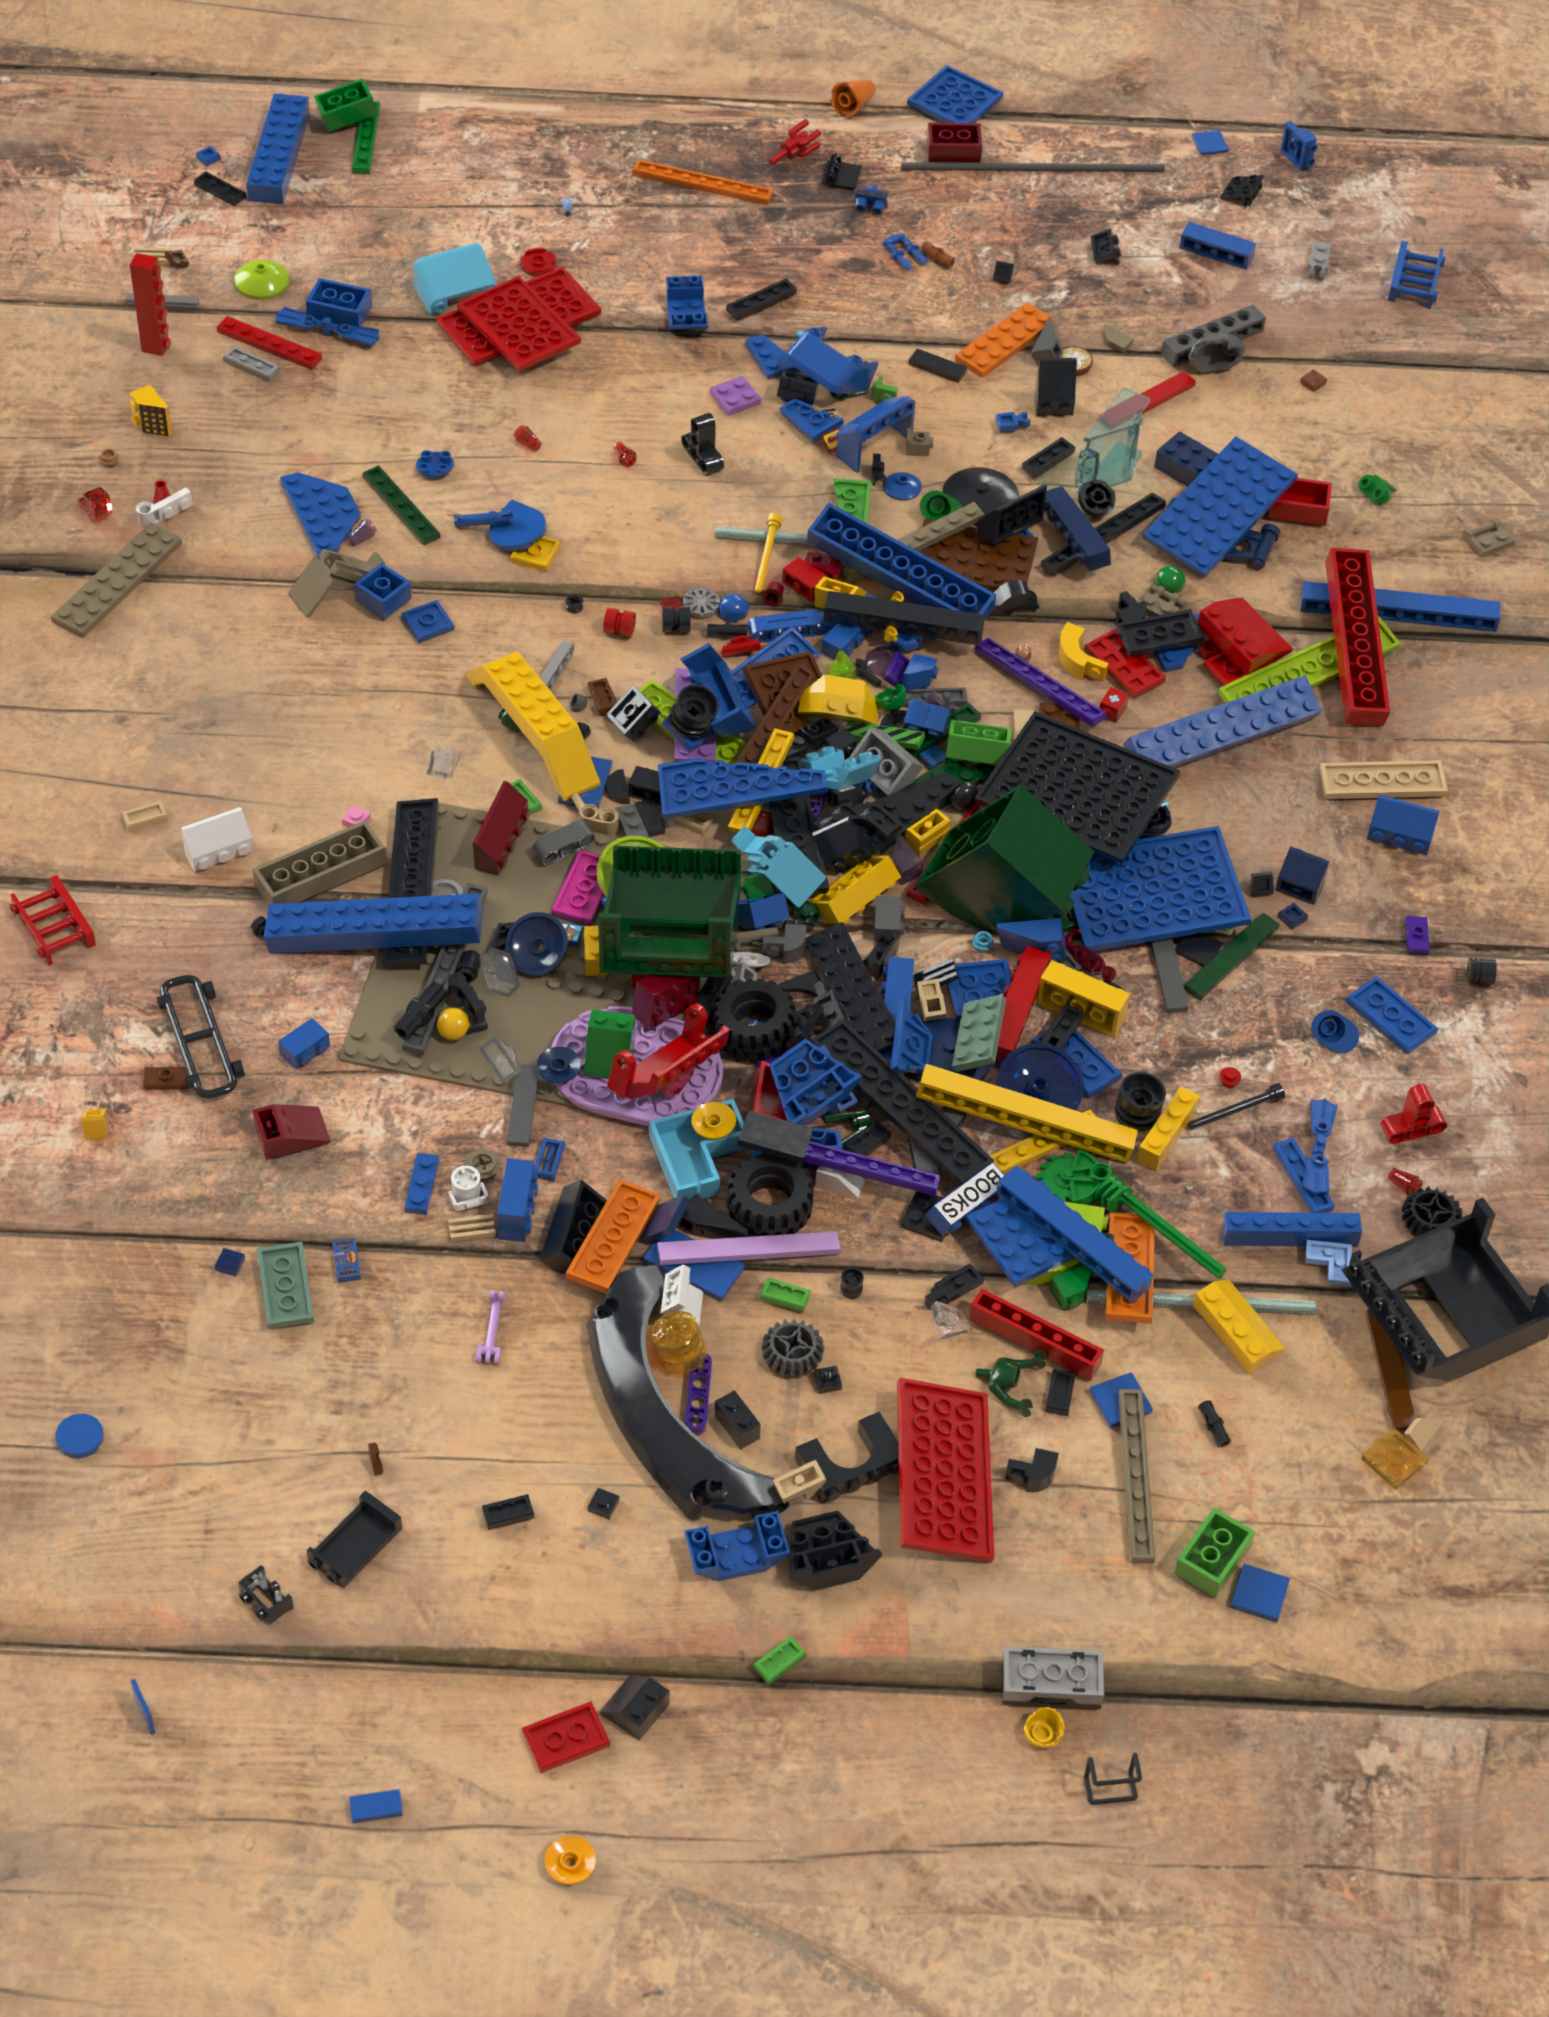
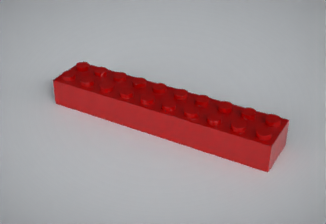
(1357, 637)

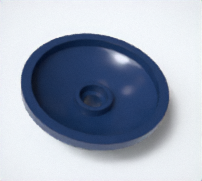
(528, 934)

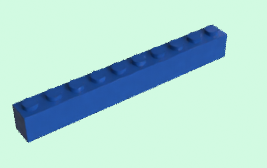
(1414, 608)

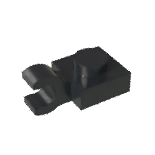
(878, 470)

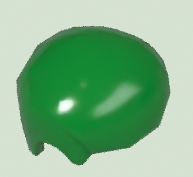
(1170, 578)
(891, 698)

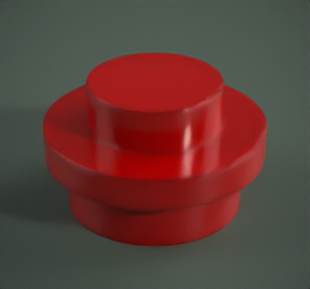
(1230, 1077)

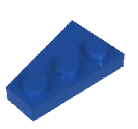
(769, 356)

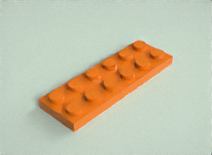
(1003, 340)
(613, 1236)
(1137, 1238)

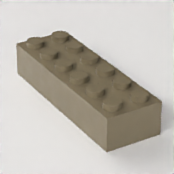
(320, 865)

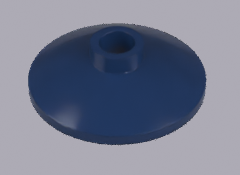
(558, 1064)

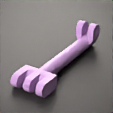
(490, 1349)

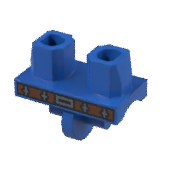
(871, 197)

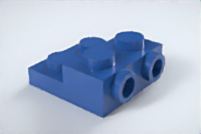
(1298, 146)

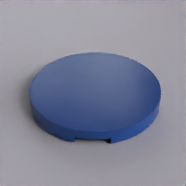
(526, 528)

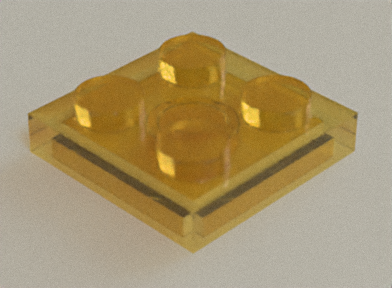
(1394, 1458)

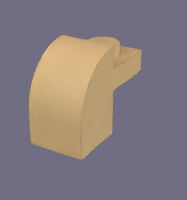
(931, 1000)

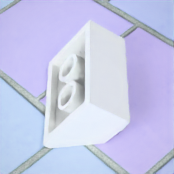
(217, 839)

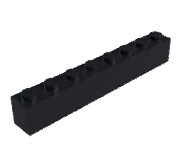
(904, 617)

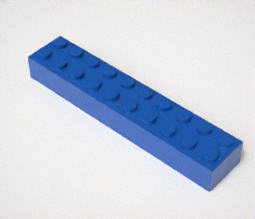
(896, 564)
(1228, 724)
(374, 923)

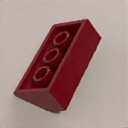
(500, 829)

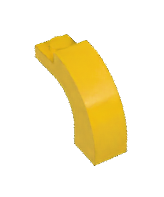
(1074, 659)

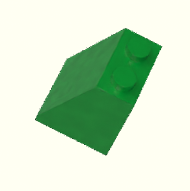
(607, 1036)

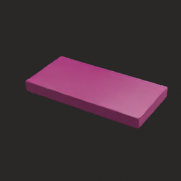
(580, 893)

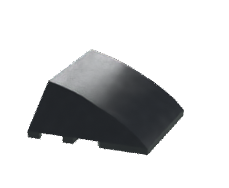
(828, 1551)

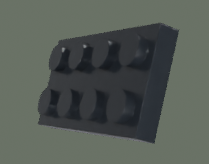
(1159, 632)

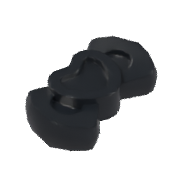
(808, 922)

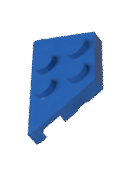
(911, 1041)

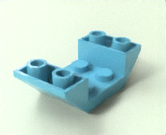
(842, 772)

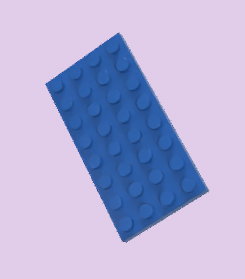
(1220, 506)

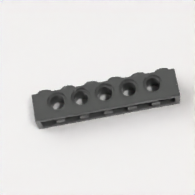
(1240, 323)

